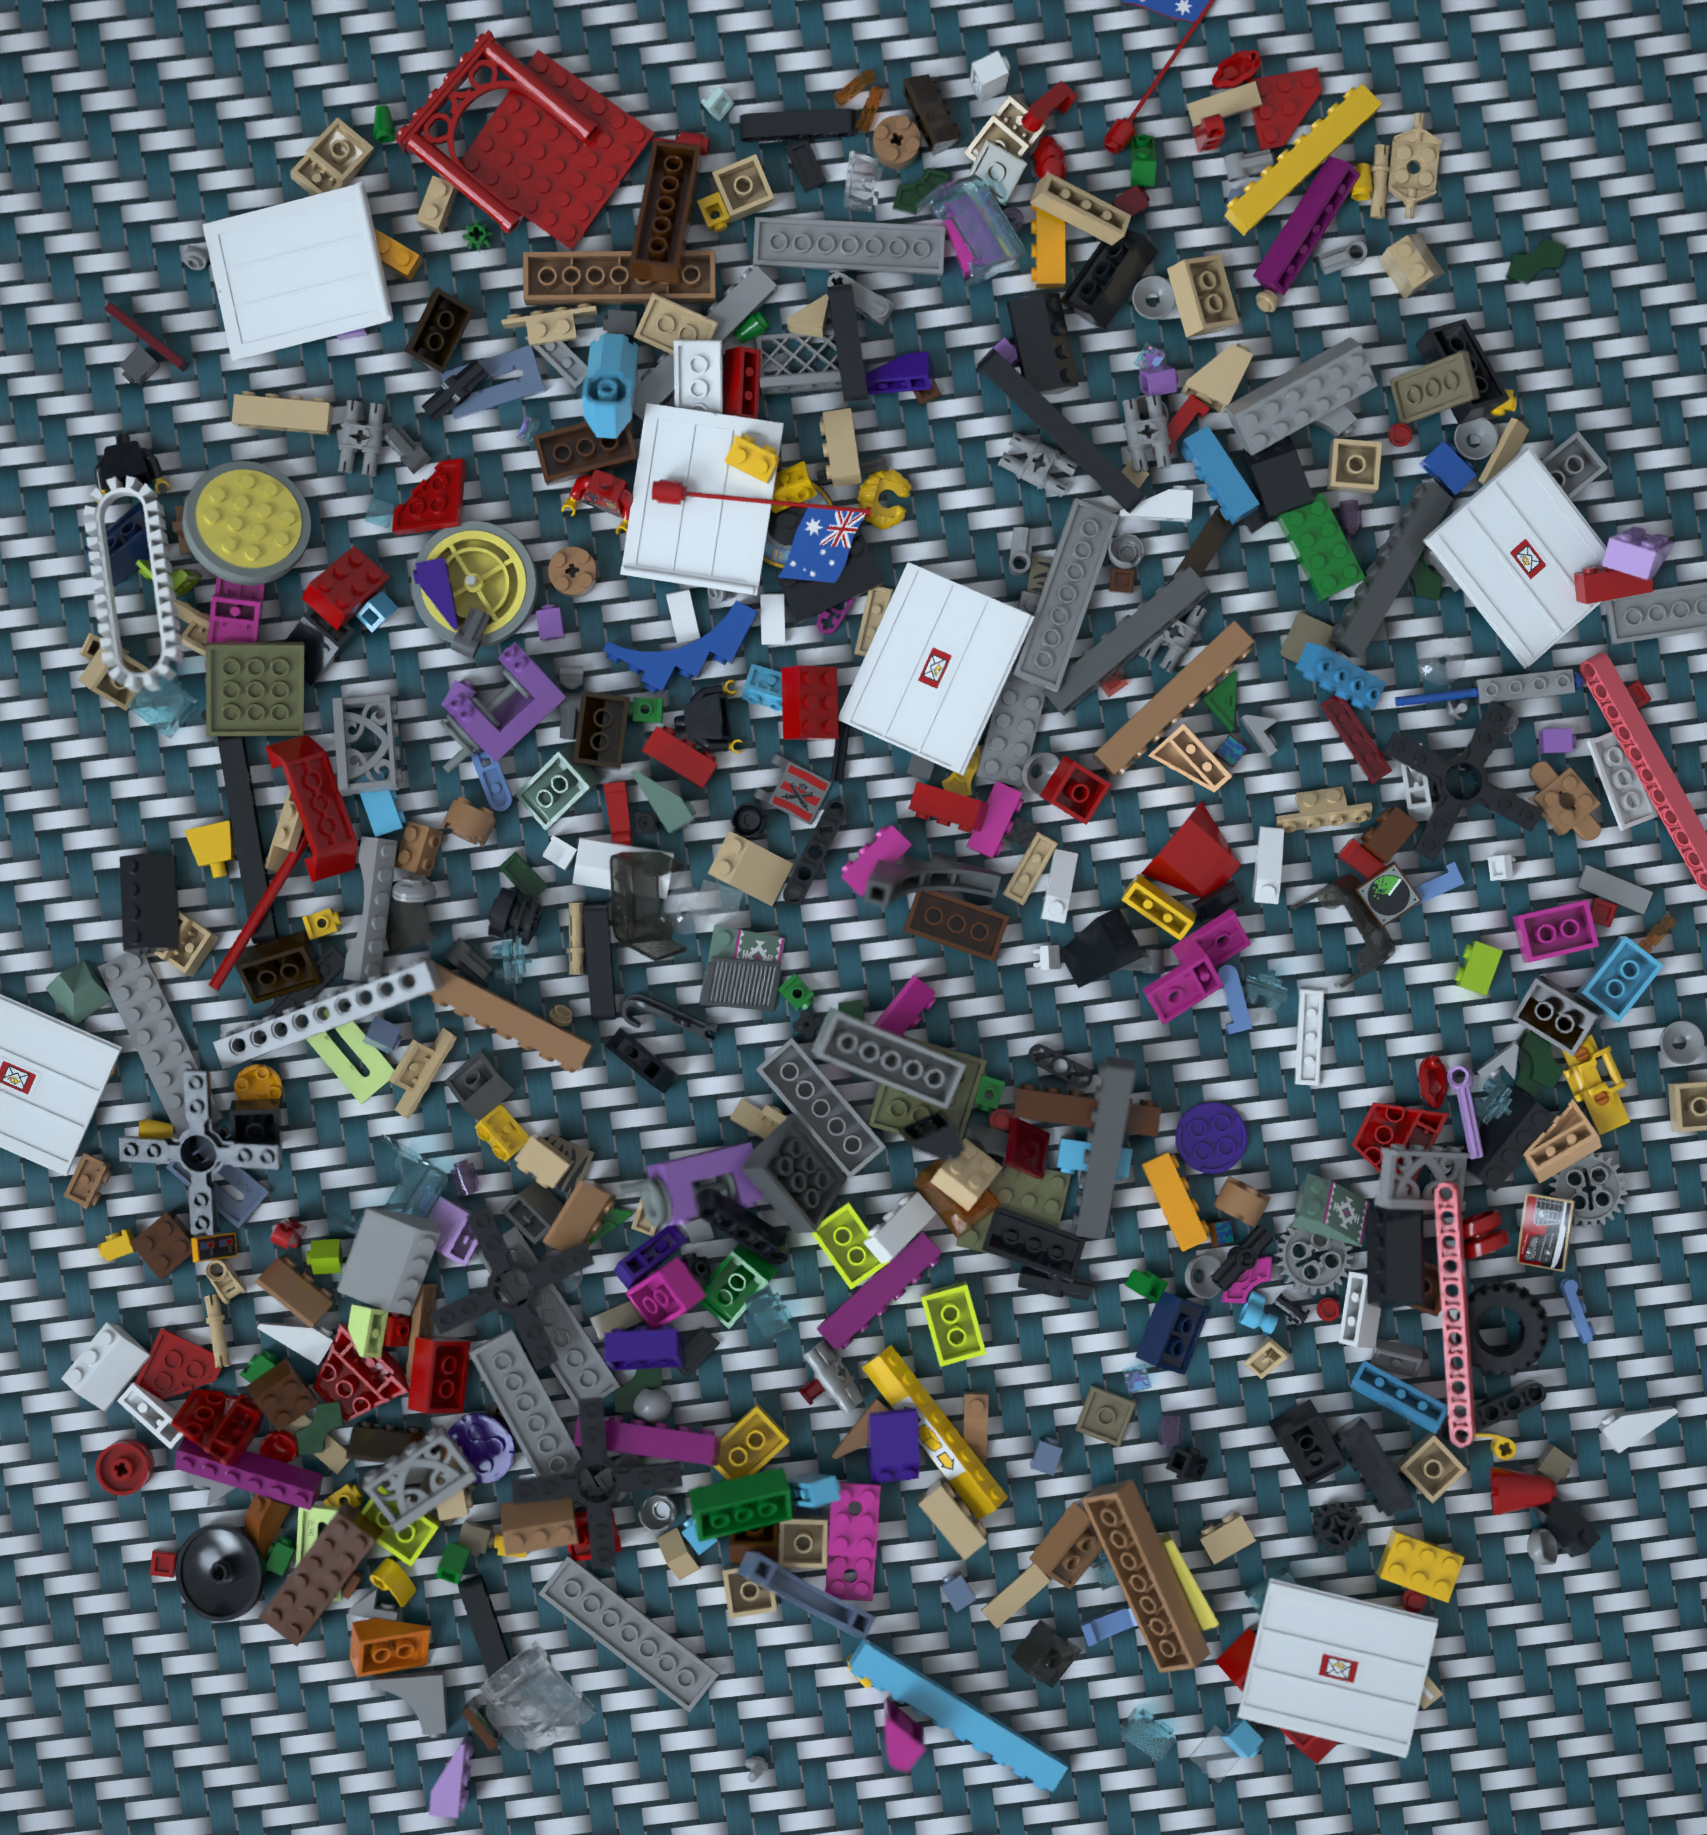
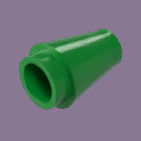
(384, 127)
(751, 328)

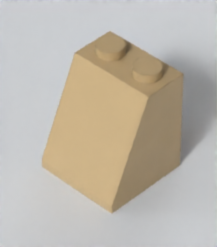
(1410, 265)
(1219, 378)

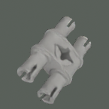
(1155, 424)
(370, 447)
(1035, 451)
(1177, 645)
(834, 1377)

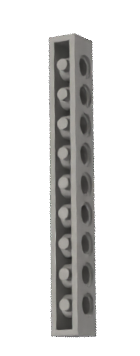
(232, 1054)

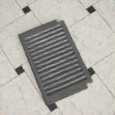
(740, 983)

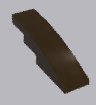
(1206, 544)

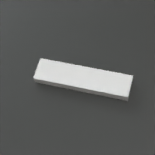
(1309, 1037)

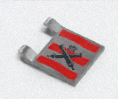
(797, 791)

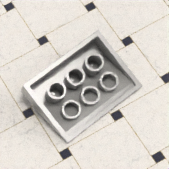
(389, 1259)

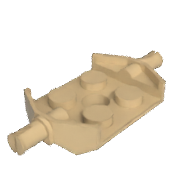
(1418, 147)

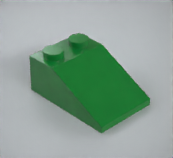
(734, 1280)

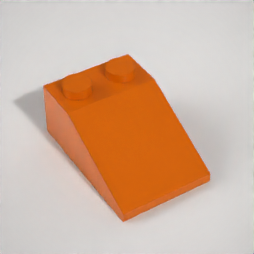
(387, 1646)

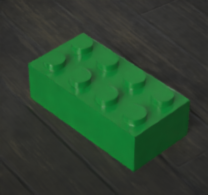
(1321, 548)
(740, 1504)

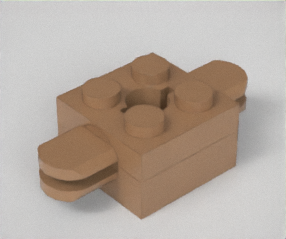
(1564, 801)

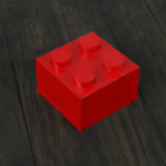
(1075, 790)

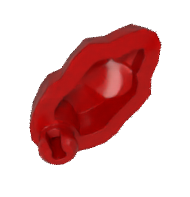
(1237, 69)
(1049, 158)
(1433, 1080)

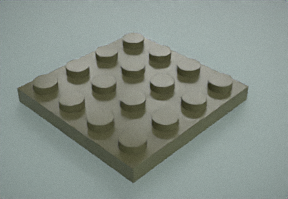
(255, 688)
(897, 1109)
(1026, 1196)

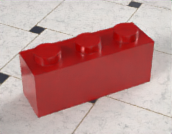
(741, 382)
(1606, 584)
(680, 756)
(948, 807)

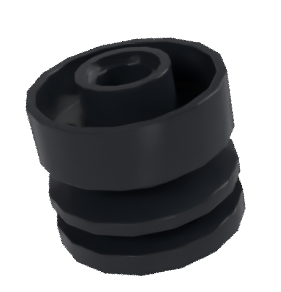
(514, 916)

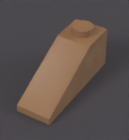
(976, 1422)
(858, 1433)

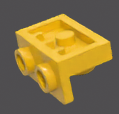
(752, 459)
(793, 485)
(501, 1133)

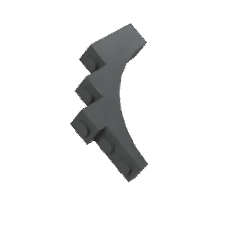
(943, 873)

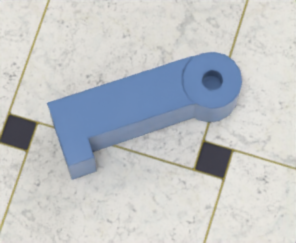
(1441, 883)
(1234, 999)
(1107, 1624)

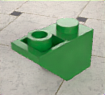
(1142, 160)
(453, 1563)

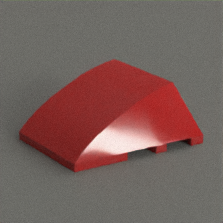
(1194, 857)
(1396, 1125)
(358, 1380)
(219, 1423)

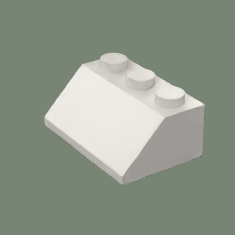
(106, 1366)

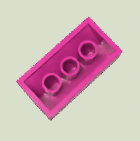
(906, 1007)
(903, 1737)

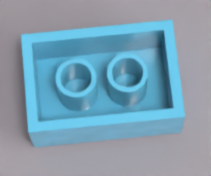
(1619, 979)

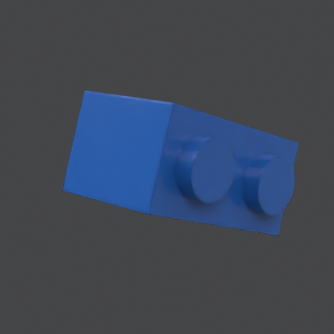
(1448, 468)

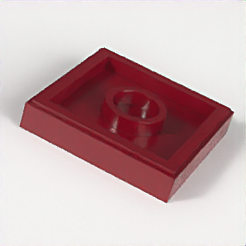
(1027, 1148)

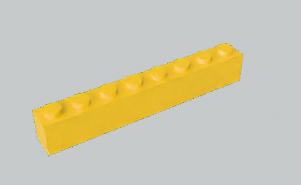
(1303, 159)

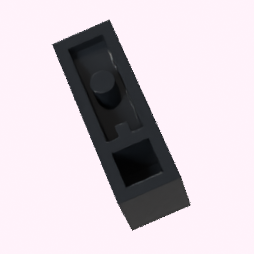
(642, 1060)
(1567, 1527)

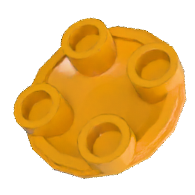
(258, 1083)

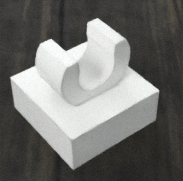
(1501, 867)
(1048, 957)

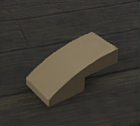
(621, 1316)

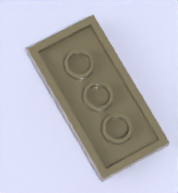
(1434, 388)

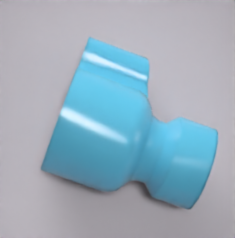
(1253, 1314)

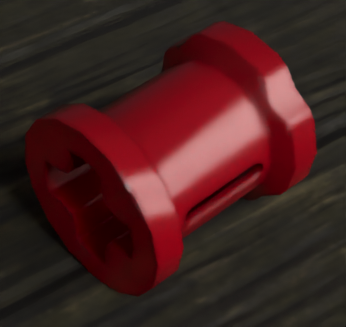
(811, 1390)

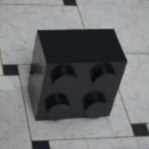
(256, 1121)

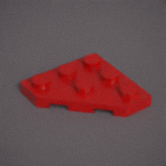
(1285, 104)
(434, 501)
(176, 1366)

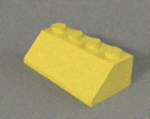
(1195, 1599)

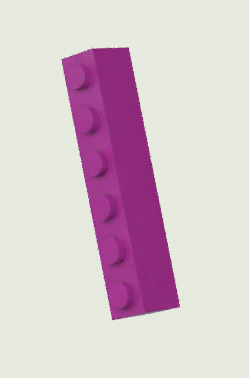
(1306, 225)
(878, 1290)
(659, 1441)
(253, 1474)

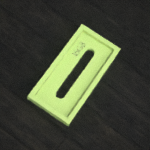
(375, 1061)
(308, 1531)

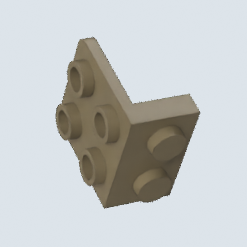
(1305, 630)

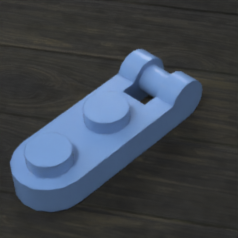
(493, 782)
(1576, 1310)

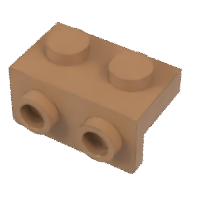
(418, 849)
(88, 1180)

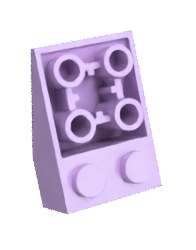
(1637, 552)
(456, 1235)
(449, 1791)

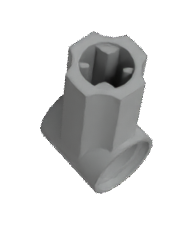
(1241, 165)
(1340, 258)
(1021, 549)

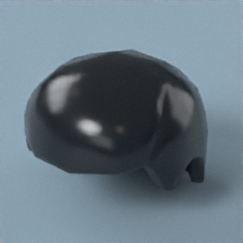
(749, 820)

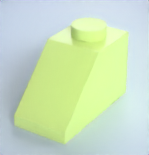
(367, 1329)

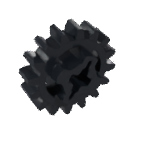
(1328, 1529)

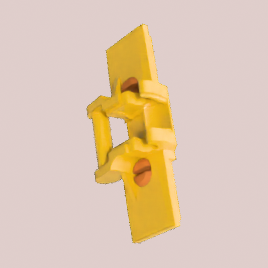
(1586, 1085)

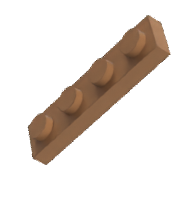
(421, 1319)

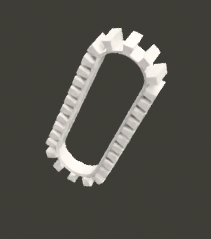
(104, 584)

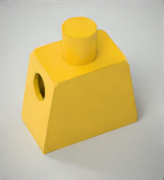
(213, 846)

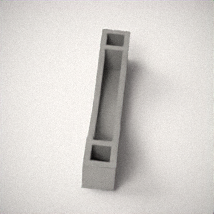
(377, 868)

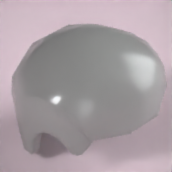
(1126, 551)
(652, 1405)
(658, 1513)
(1542, 1547)

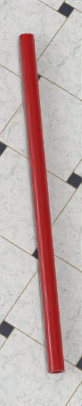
(259, 912)

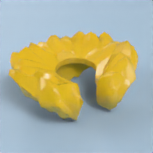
(869, 493)

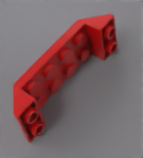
(318, 805)
(1235, 1664)

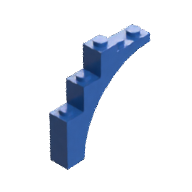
(660, 666)

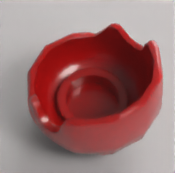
(279, 1446)

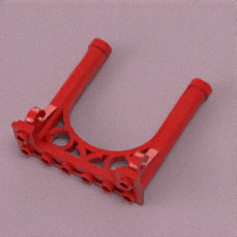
(492, 55)

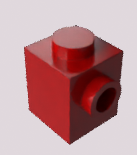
(397, 1330)

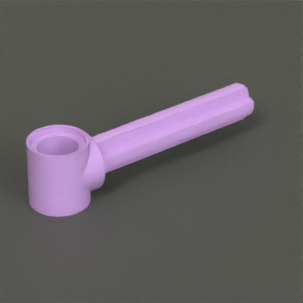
(1467, 1109)

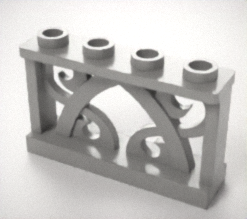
(343, 721)
(1396, 1196)
(408, 1510)

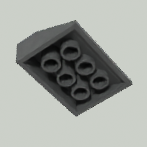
(795, 1175)

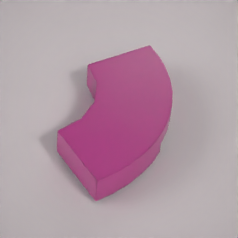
(1240, 1289)

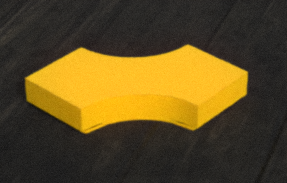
(962, 784)

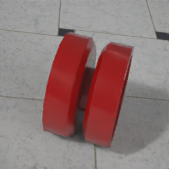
(1480, 1233)
(137, 1460)

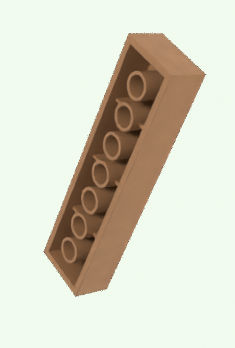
(607, 279)
(1173, 698)
(510, 1020)
(1146, 1576)

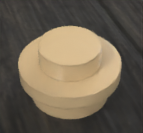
(1267, 301)
(560, 1015)

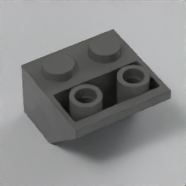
(533, 1212)

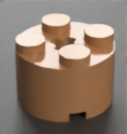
(888, 152)
(584, 579)
(469, 822)
(1242, 1201)

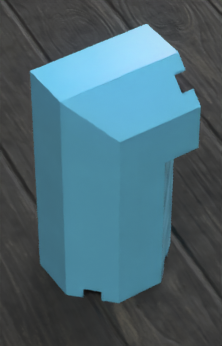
(610, 384)

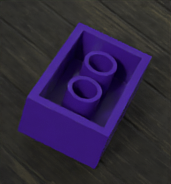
(644, 1348)

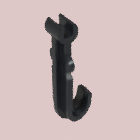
(668, 1014)

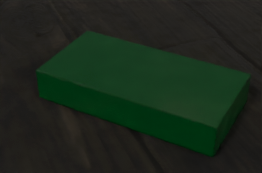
(523, 876)

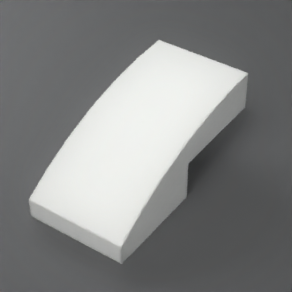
(683, 616)
(772, 618)

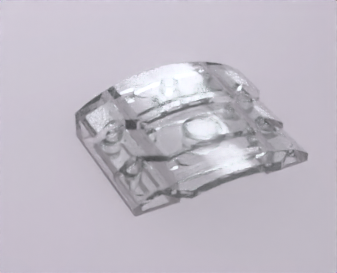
(533, 1701)

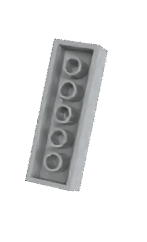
(1301, 396)
(888, 1058)
(821, 1108)

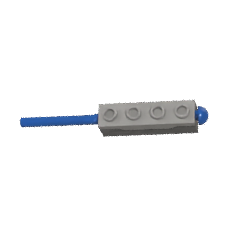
(1506, 689)

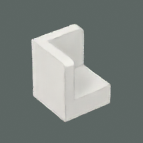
(560, 853)

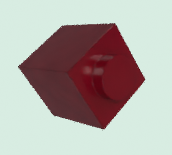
(1132, 202)

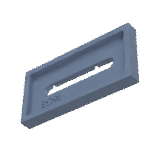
(504, 393)
(226, 1205)

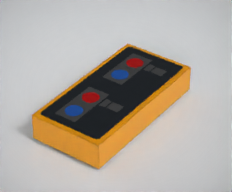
(214, 1247)

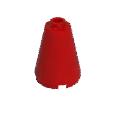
(1518, 1490)

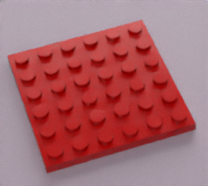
(545, 166)

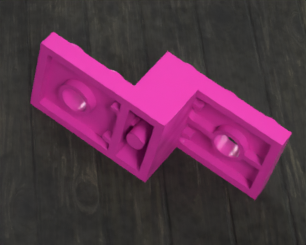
(235, 612)
(1196, 974)
(853, 1542)

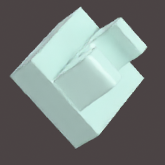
(718, 103)

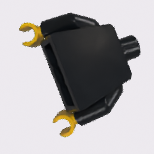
(129, 460)
(708, 718)

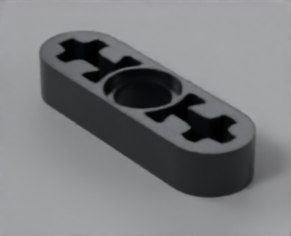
(1073, 1079)

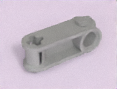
(866, 302)

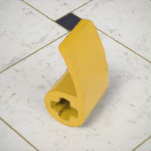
(1495, 1443)
(393, 1578)

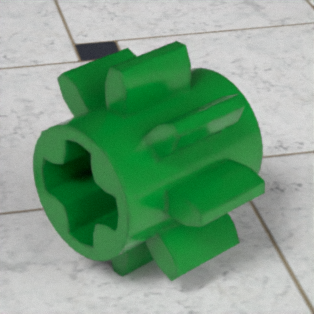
(483, 240)

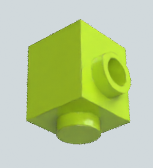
(325, 1256)

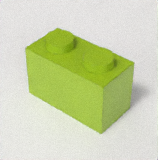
(1478, 967)

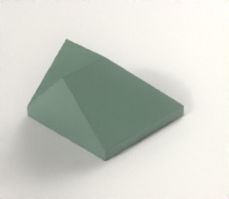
(78, 992)

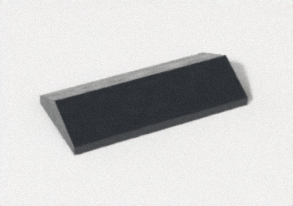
(1034, 1244)

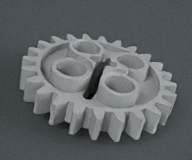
(1609, 1185)
(1323, 1275)

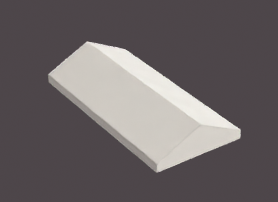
(1622, 786)
(593, 863)

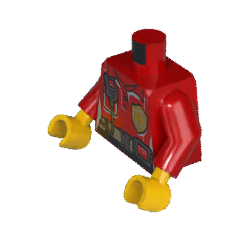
(604, 493)

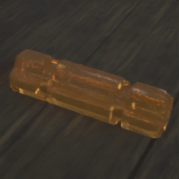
(854, 87)
(869, 109)
(1657, 933)

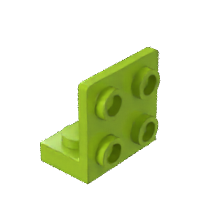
(183, 579)

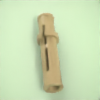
(1380, 171)
(576, 943)
(215, 1321)

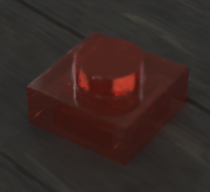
(1113, 684)

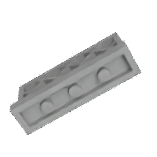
(798, 381)

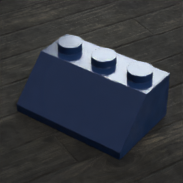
(127, 544)
(1172, 1333)

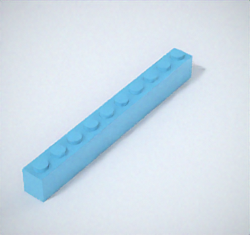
(958, 1715)

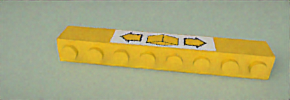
(936, 1433)

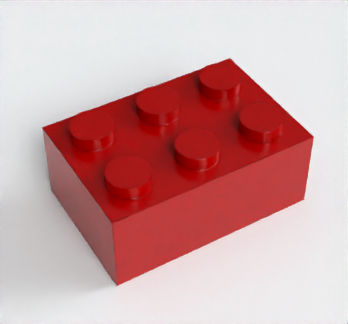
(345, 587)
(810, 703)
(438, 1375)

